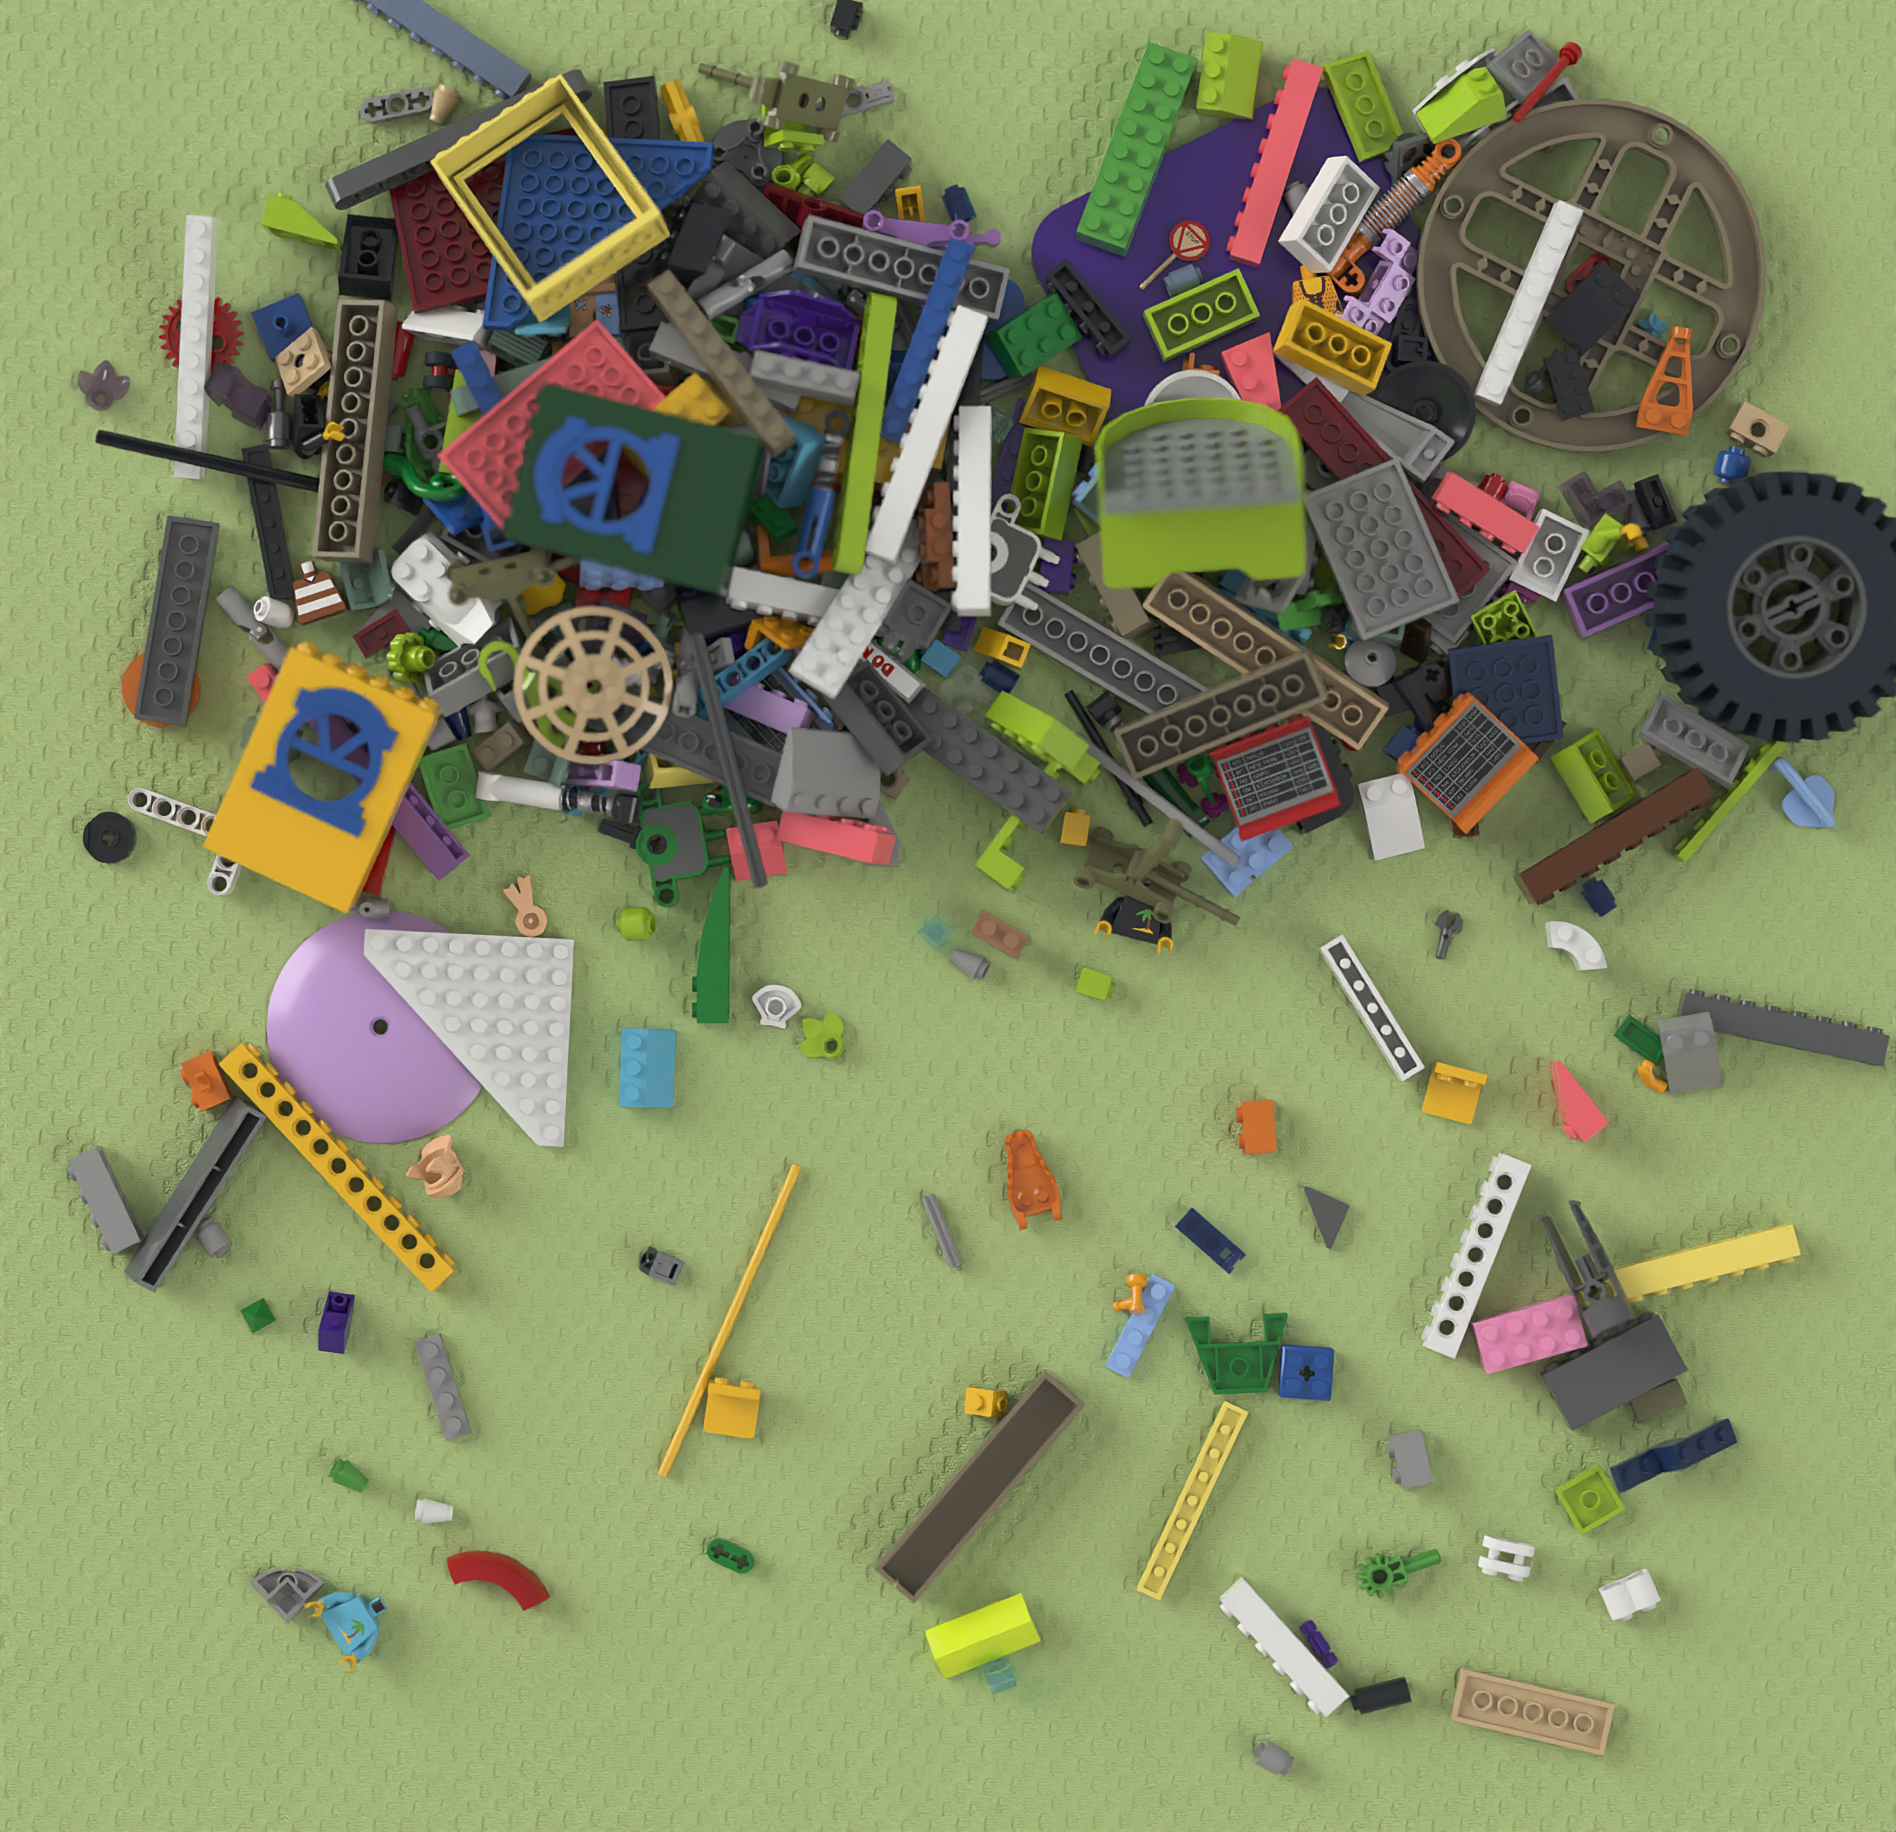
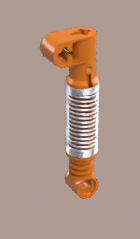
(1389, 211)

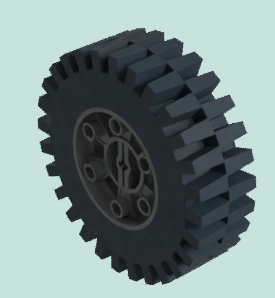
(1705, 640)

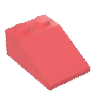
(1575, 1107)

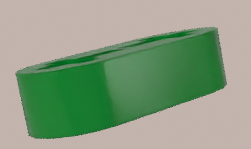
(733, 1549)

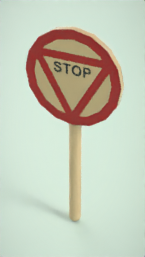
(1188, 242)

